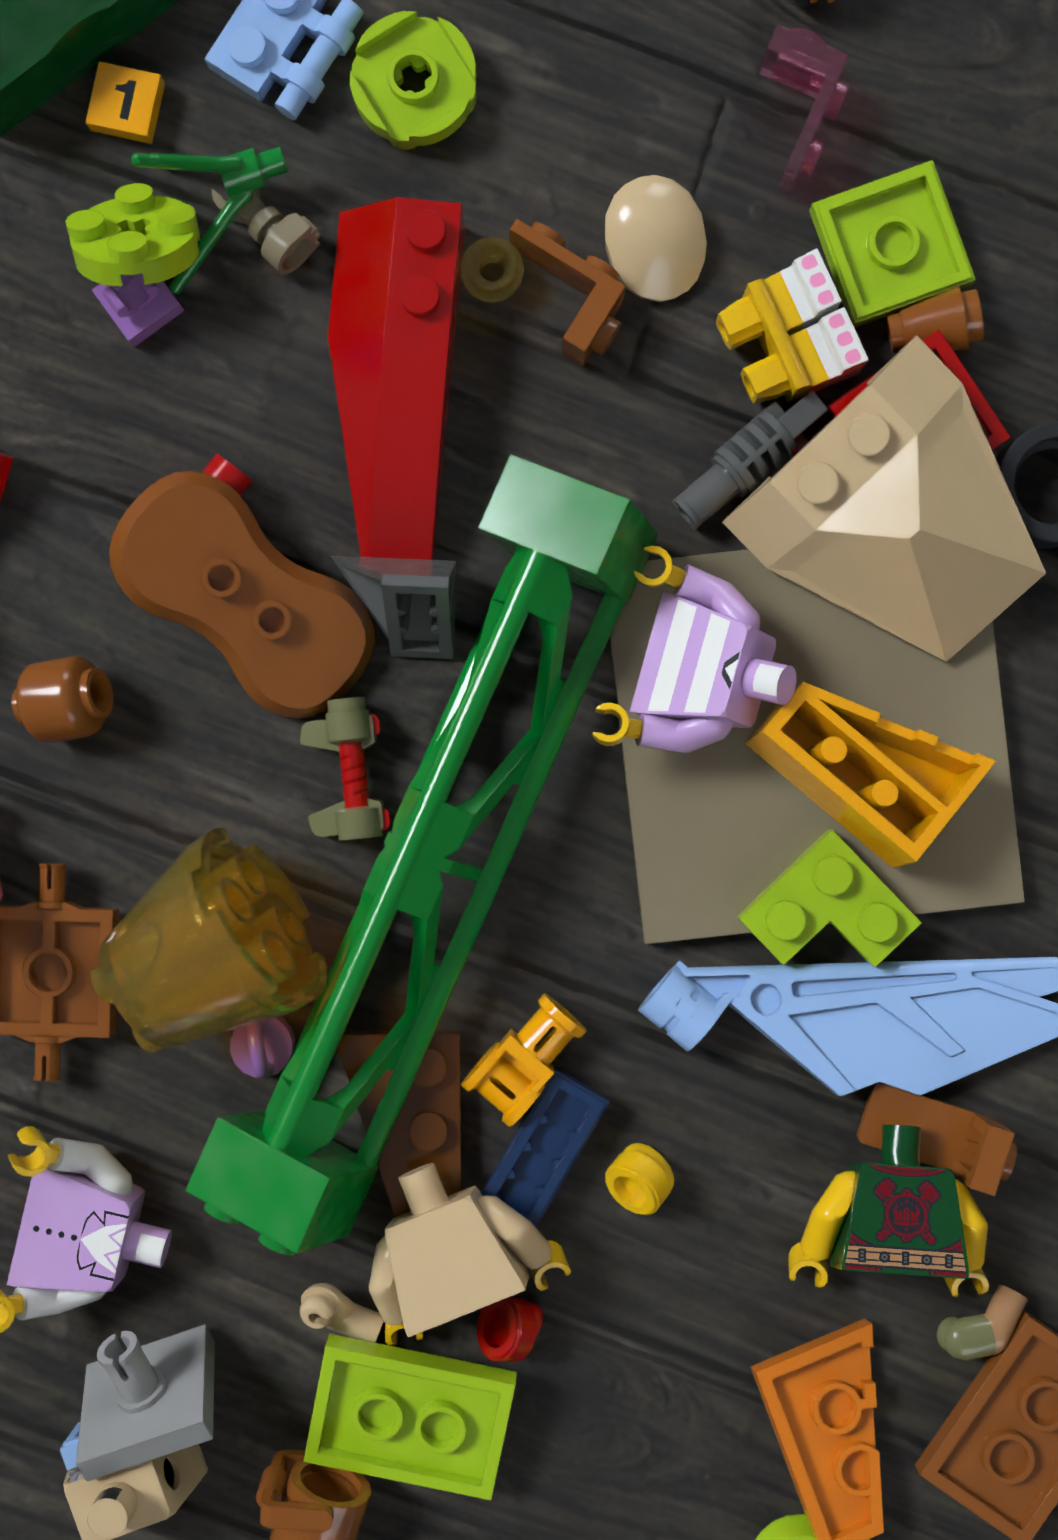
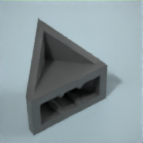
(408, 601)

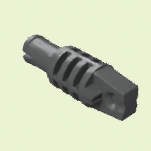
(749, 458)

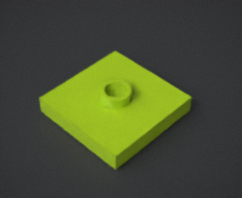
(891, 243)

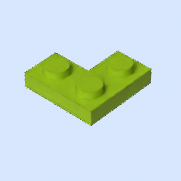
(827, 887)

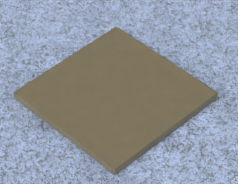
(726, 823)

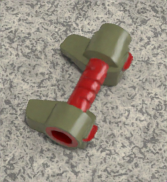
(349, 731)

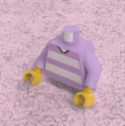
(701, 666)

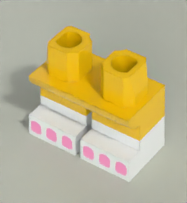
(798, 329)

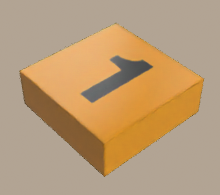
(125, 102)

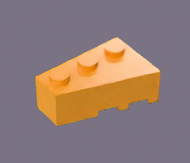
(867, 772)

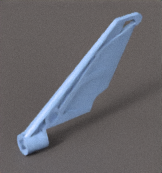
(870, 1024)

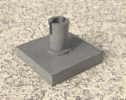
(145, 1400)

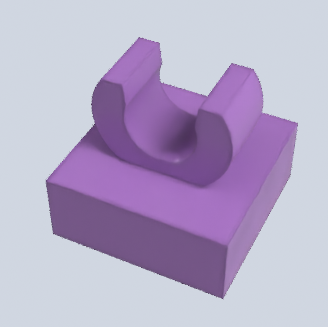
(138, 307)

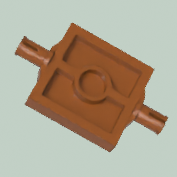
(48, 969)

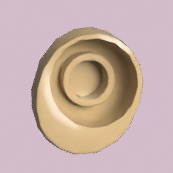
(655, 238)

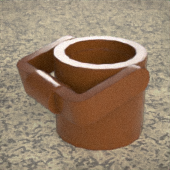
(315, 1502)

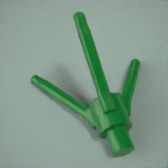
(240, 175)

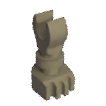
(284, 241)

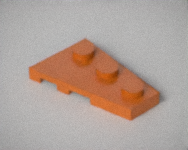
(824, 1423)

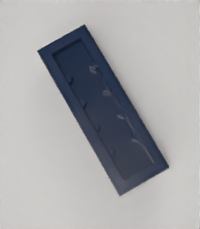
(546, 1145)

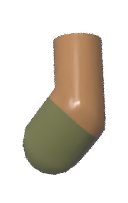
(984, 1333)

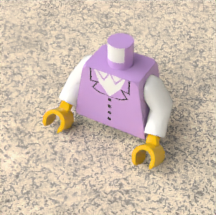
(75, 1228)

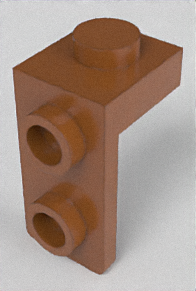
(595, 322)
(951, 1137)

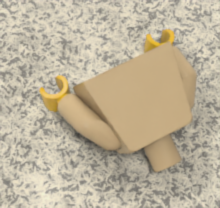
(453, 1256)

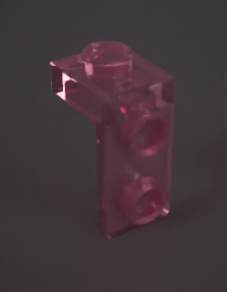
(809, 66)

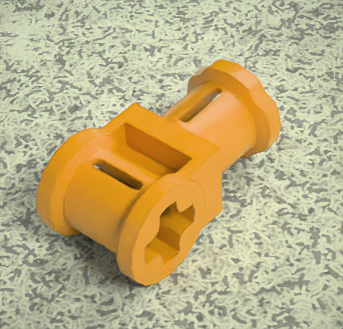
(515, 1068)

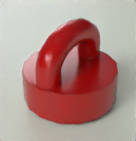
(509, 1329)

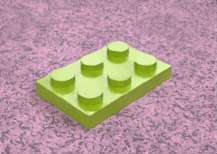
(410, 1416)

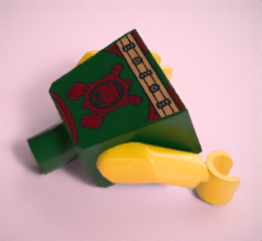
(896, 1220)

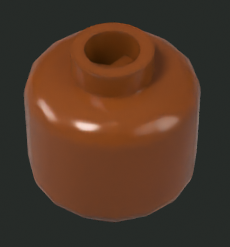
(62, 699)

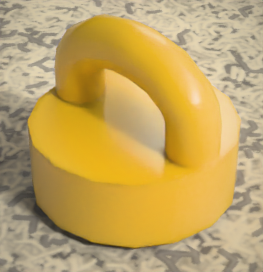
(640, 1179)

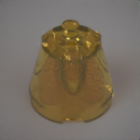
(210, 948)

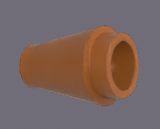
(952, 312)

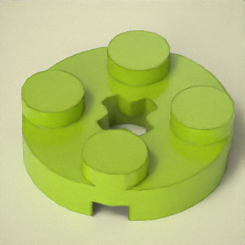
(423, 44)
(134, 237)

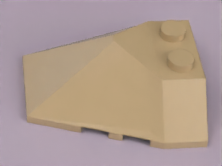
(898, 511)

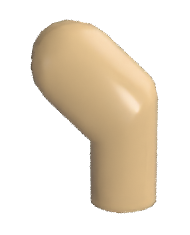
(329, 1308)

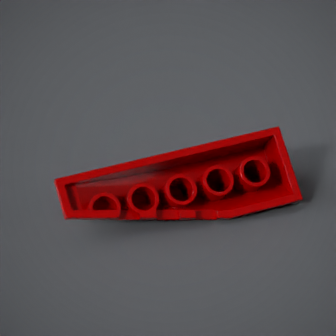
(394, 364)

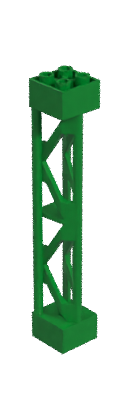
(280, 1163)

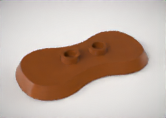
(203, 562)

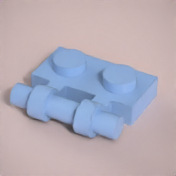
(263, 37)

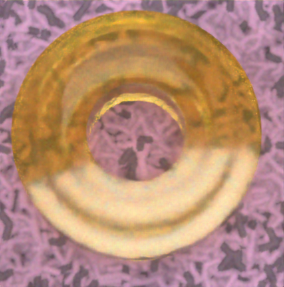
(486, 251)

